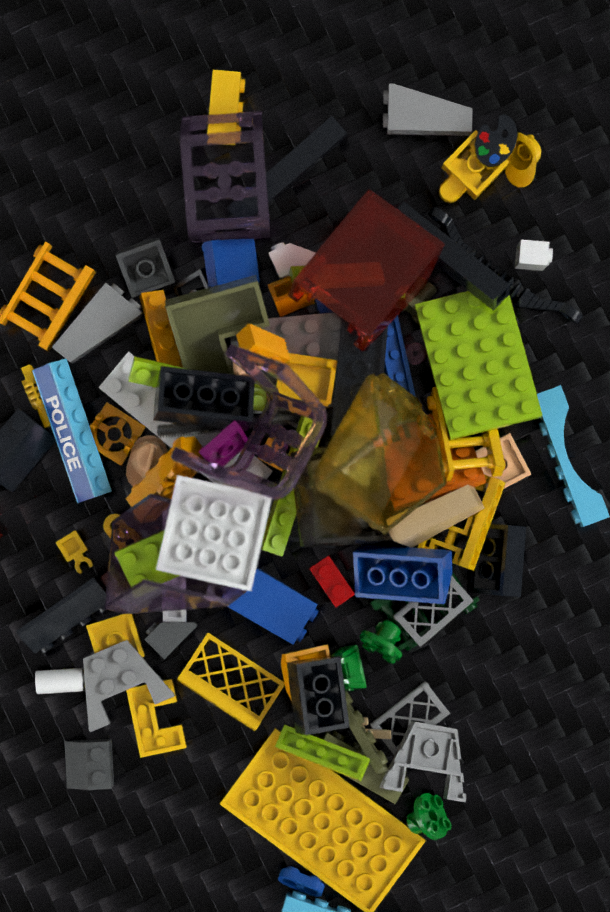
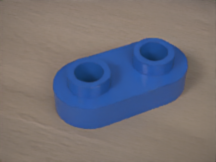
(307, 884)

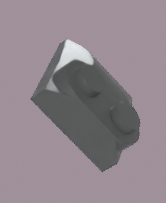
(145, 267)

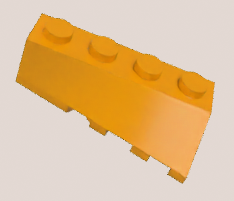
(162, 478)

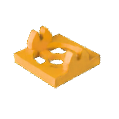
(136, 431)

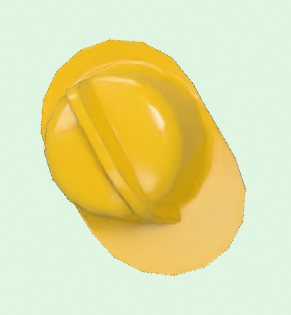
(523, 161)

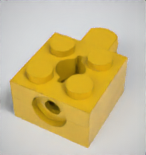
(467, 173)

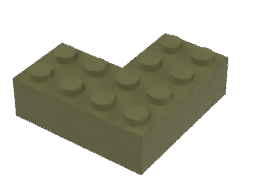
(209, 316)

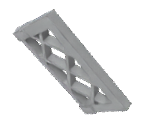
(435, 628)
(409, 699)

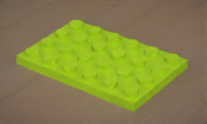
(477, 364)

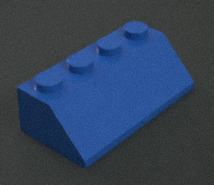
(402, 573)

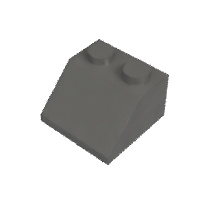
(89, 764)

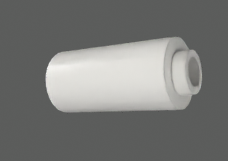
(59, 681)

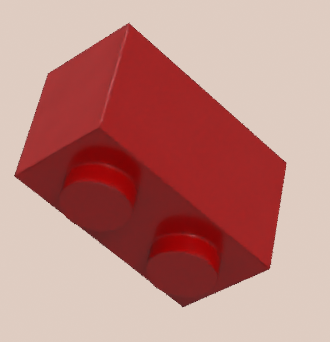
(332, 581)

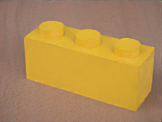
(225, 99)

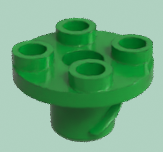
(383, 641)
(429, 817)

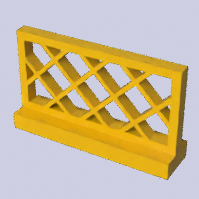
(219, 698)

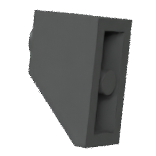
(168, 635)

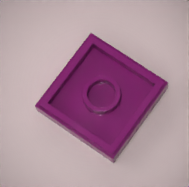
(225, 445)

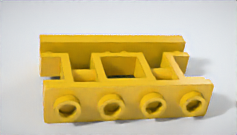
(475, 528)

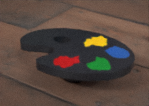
(490, 145)

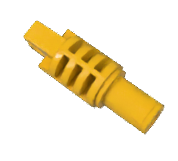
(33, 394)

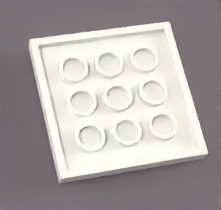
(214, 533)

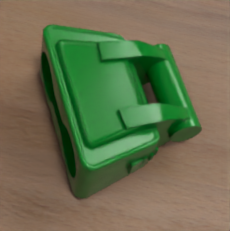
(351, 667)

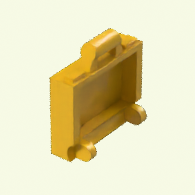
(315, 373)

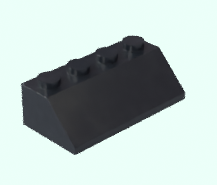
(203, 398)
(64, 615)

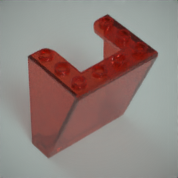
(369, 267)

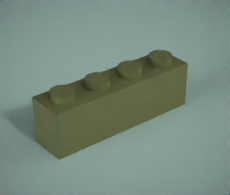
(371, 779)

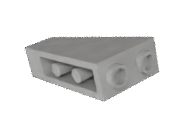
(423, 114)
(98, 322)

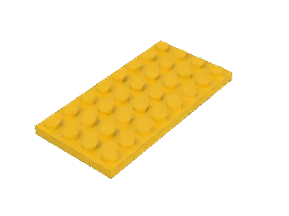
(323, 824)

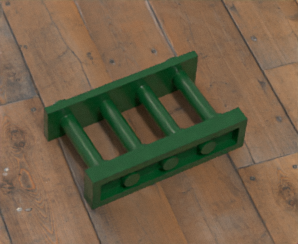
(408, 642)

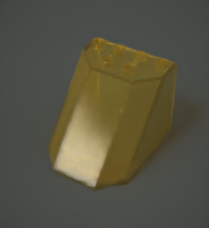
(382, 456)

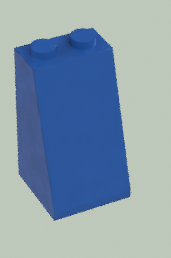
(276, 607)

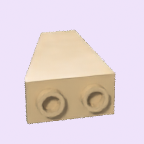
(437, 516)

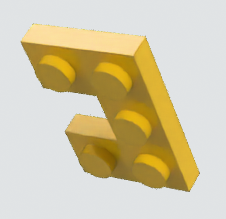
(149, 737)

